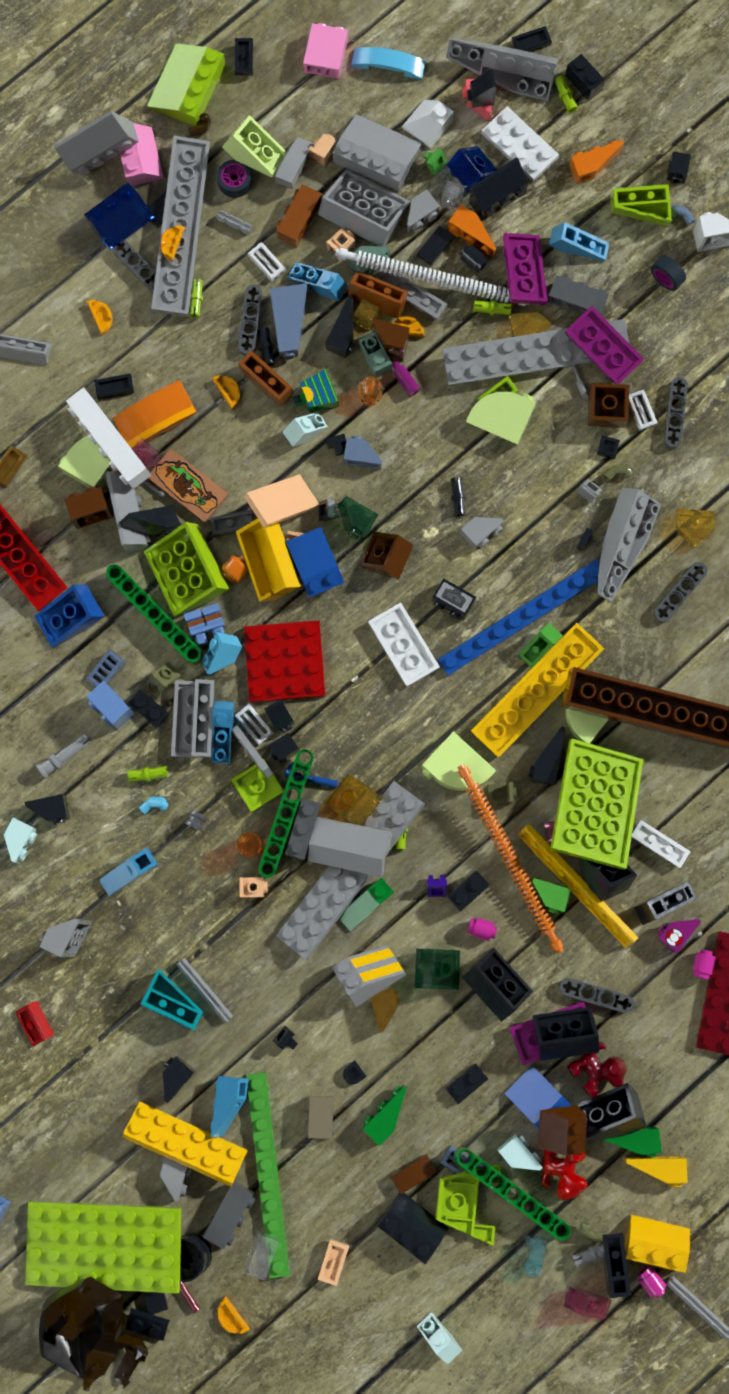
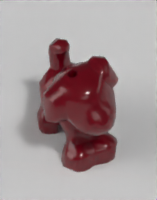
(611, 1070)

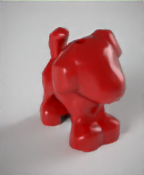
(570, 1183)

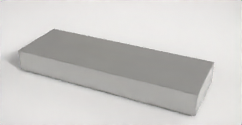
(252, 752)

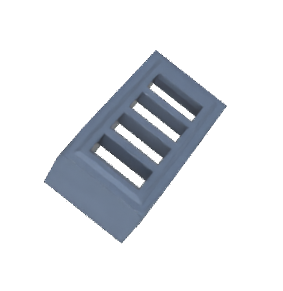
(100, 666)

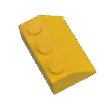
(657, 1243)

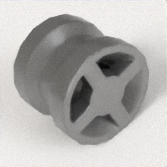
(196, 820)

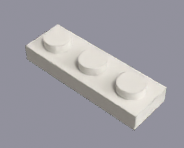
(660, 844)

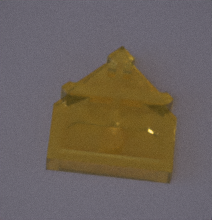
(527, 323)
(694, 525)

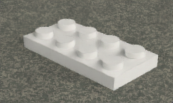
(518, 140)
(403, 644)

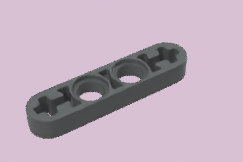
(137, 268)
(250, 320)
(675, 413)
(680, 592)
(596, 995)

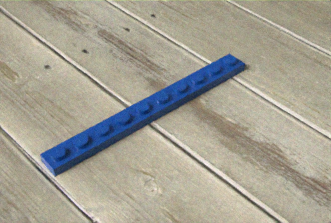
(520, 618)

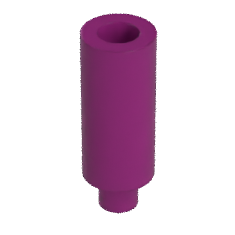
(405, 379)

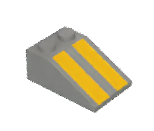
(368, 973)

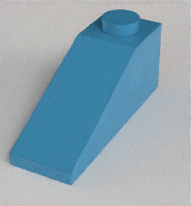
(578, 242)

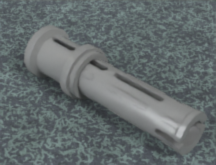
(55, 760)

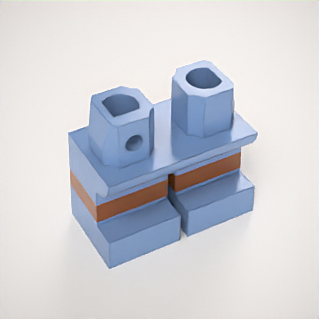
(197, 625)

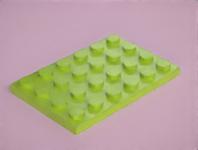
(597, 804)

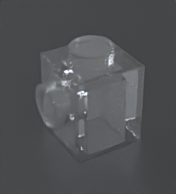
(452, 196)

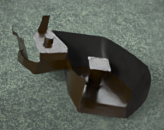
(83, 1332)

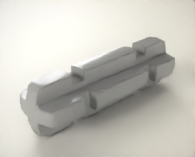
(234, 222)

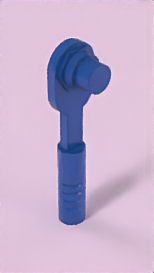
(316, 780)

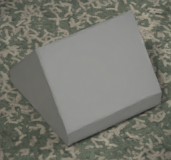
(589, 490)

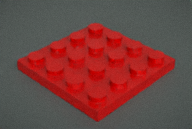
(284, 661)

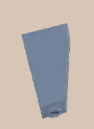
(289, 314)

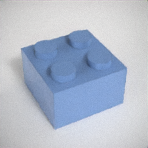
(108, 703)

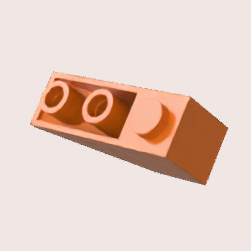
(589, 164)
(469, 227)

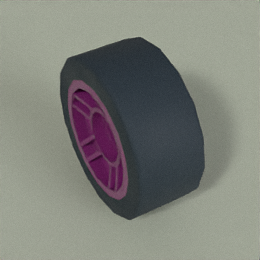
(236, 170)
(668, 273)

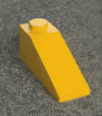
(665, 1168)

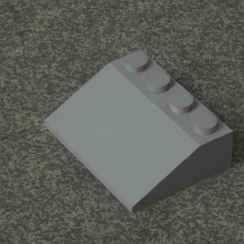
(376, 152)
(363, 207)

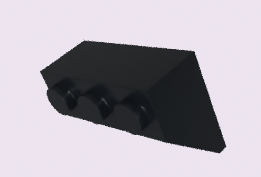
(498, 189)
(497, 984)
(566, 1033)
(412, 1227)

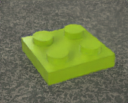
(256, 788)

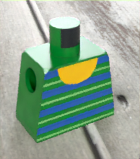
(317, 393)

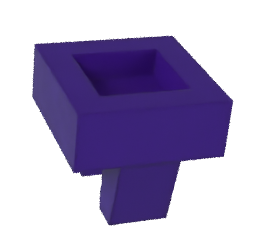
(437, 888)

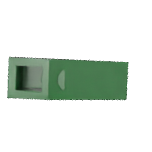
(384, 1121)

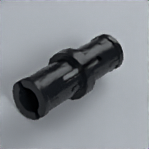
(266, 346)
(458, 496)

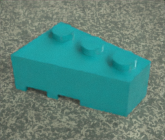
(171, 1003)

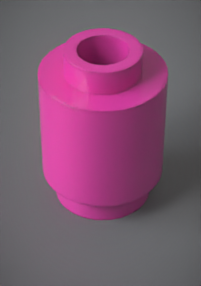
(482, 929)
(703, 964)
(651, 1282)

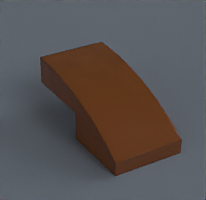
(413, 1174)

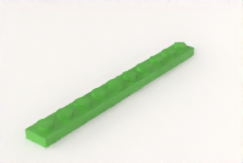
(268, 1171)

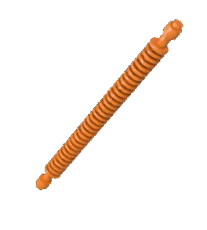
(537, 909)

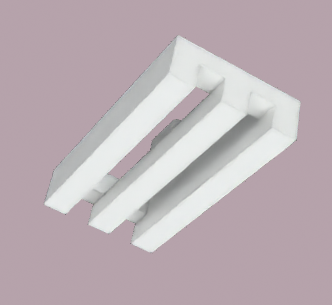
(276, 273)
(648, 407)
(263, 736)

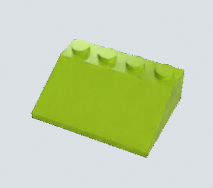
(187, 82)
(186, 569)

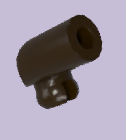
(202, 126)

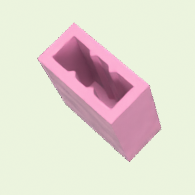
(325, 50)

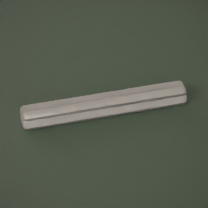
(204, 990)
(698, 1307)

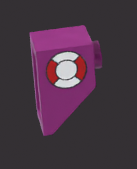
(676, 933)

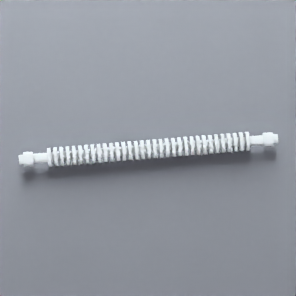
(344, 254)

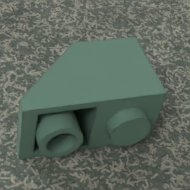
(378, 250)
(375, 355)

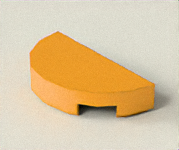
(170, 241)
(102, 315)
(416, 329)
(229, 389)
(230, 1318)

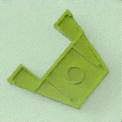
(458, 1204)

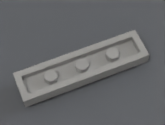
(416, 296)

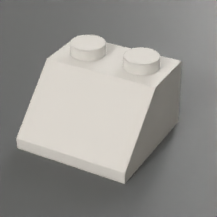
(711, 232)

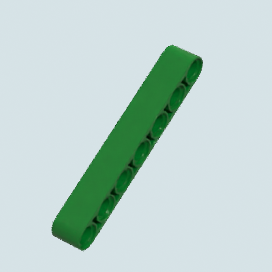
(150, 606)
(285, 822)
(518, 1200)

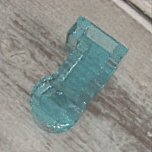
(535, 1257)

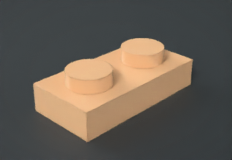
(333, 1262)

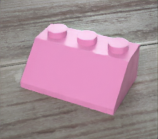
(142, 161)

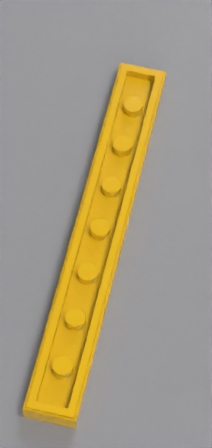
(577, 886)

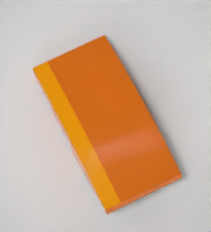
(155, 414)

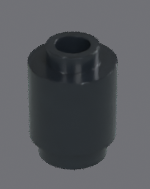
(473, 258)

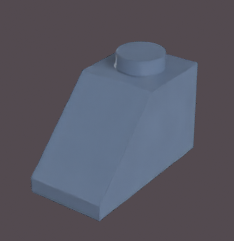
(360, 454)

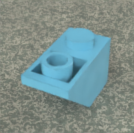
(221, 652)

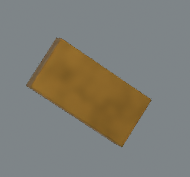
(10, 465)

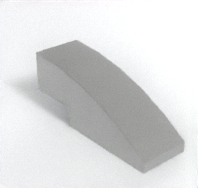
(293, 163)

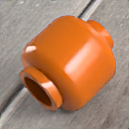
(235, 569)

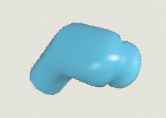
(156, 802)

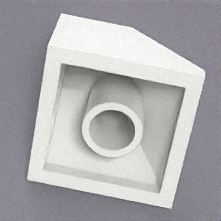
(429, 122)

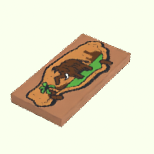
(187, 486)

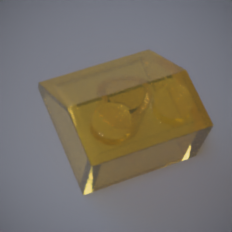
(353, 800)

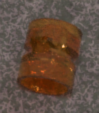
(250, 845)

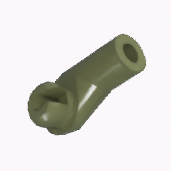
(618, 469)
(592, 1235)

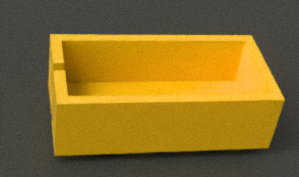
(268, 560)

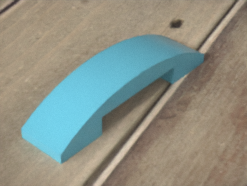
(388, 59)

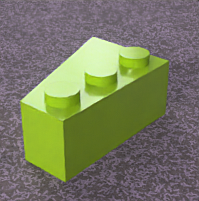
(643, 203)

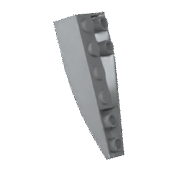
(513, 68)
(625, 539)

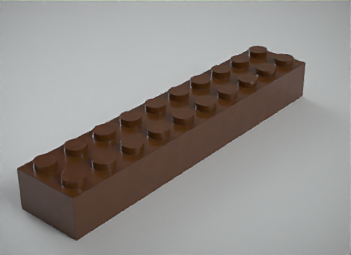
(647, 707)

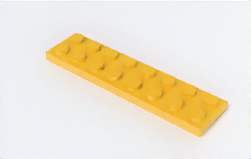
(536, 690)

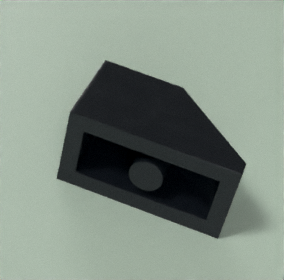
(482, 90)
(279, 716)
(51, 808)
(175, 1076)

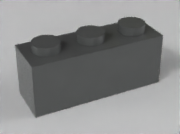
(576, 296)
(303, 829)
(229, 1215)

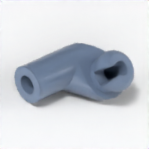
(684, 212)

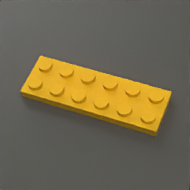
(184, 1144)

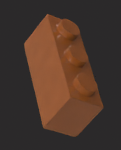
(298, 215)
(387, 297)
(265, 378)

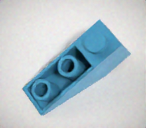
(319, 281)
(222, 731)
(129, 871)
(230, 1096)

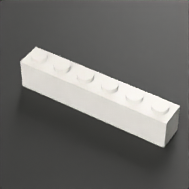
(107, 436)

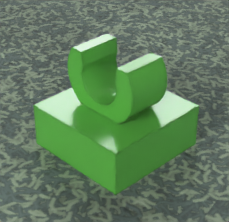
(435, 161)

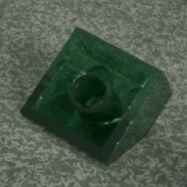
(356, 517)
(437, 969)

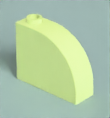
(503, 414)
(86, 464)
(584, 725)
(448, 756)

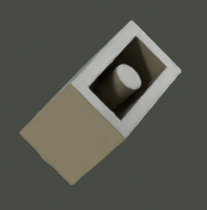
(320, 1117)

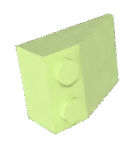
(255, 148)

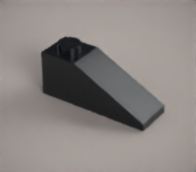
(342, 335)
(152, 521)
(547, 764)
(665, 903)
(615, 1265)

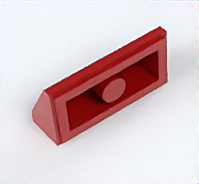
(34, 1023)

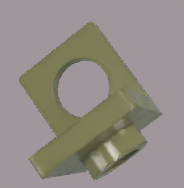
(161, 678)
(509, 793)

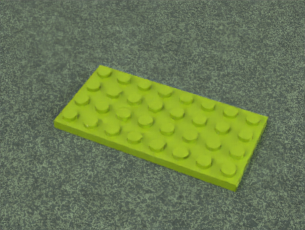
(111, 1243)

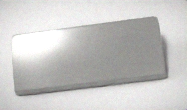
(24, 349)

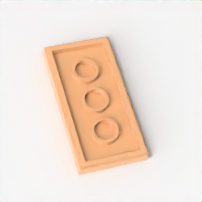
(281, 500)

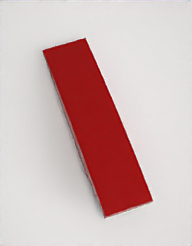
(27, 565)

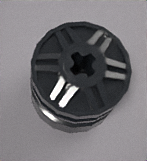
(201, 1258)

